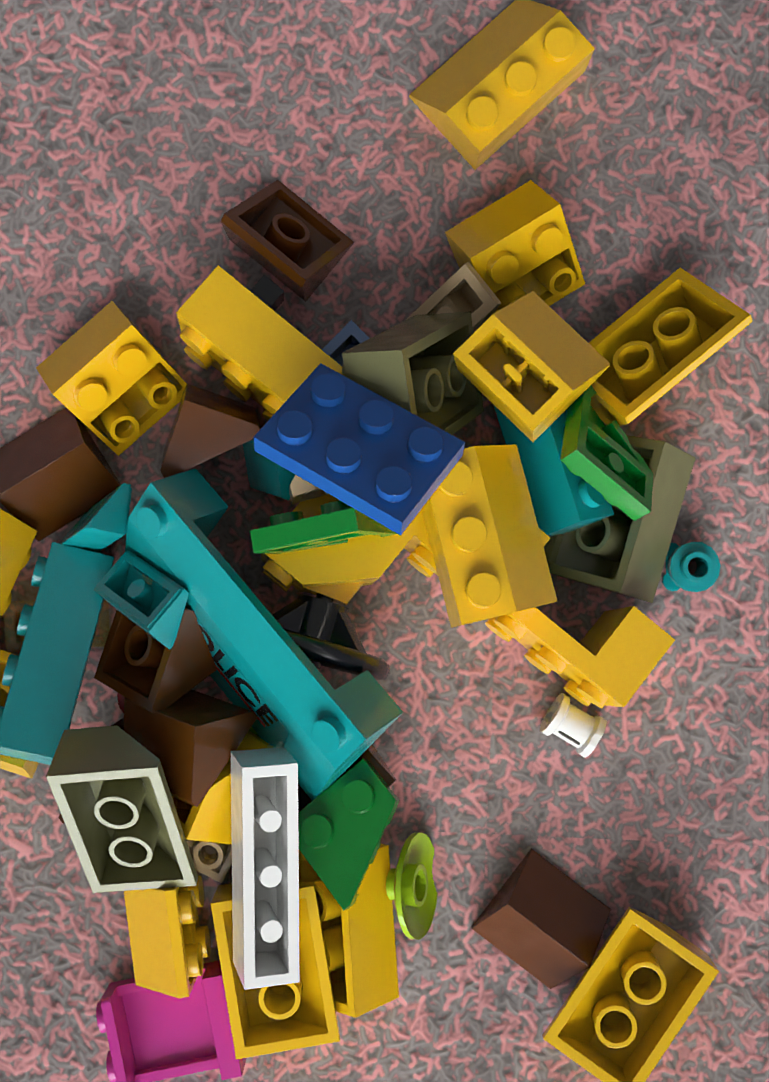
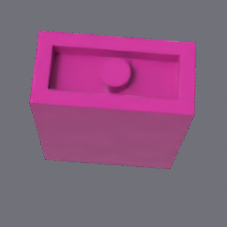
(165, 1035)

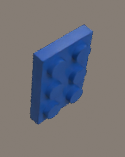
(359, 448)

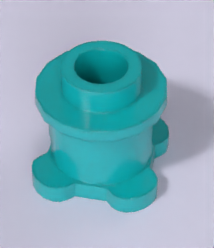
(677, 571)

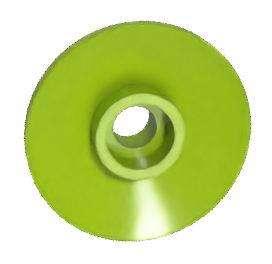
(413, 886)

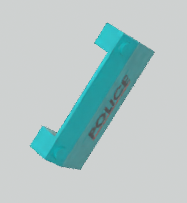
(252, 652)

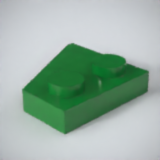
(606, 458)
(294, 532)
(344, 829)

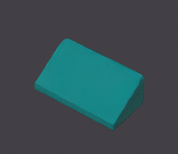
(265, 474)
(102, 522)
(145, 597)

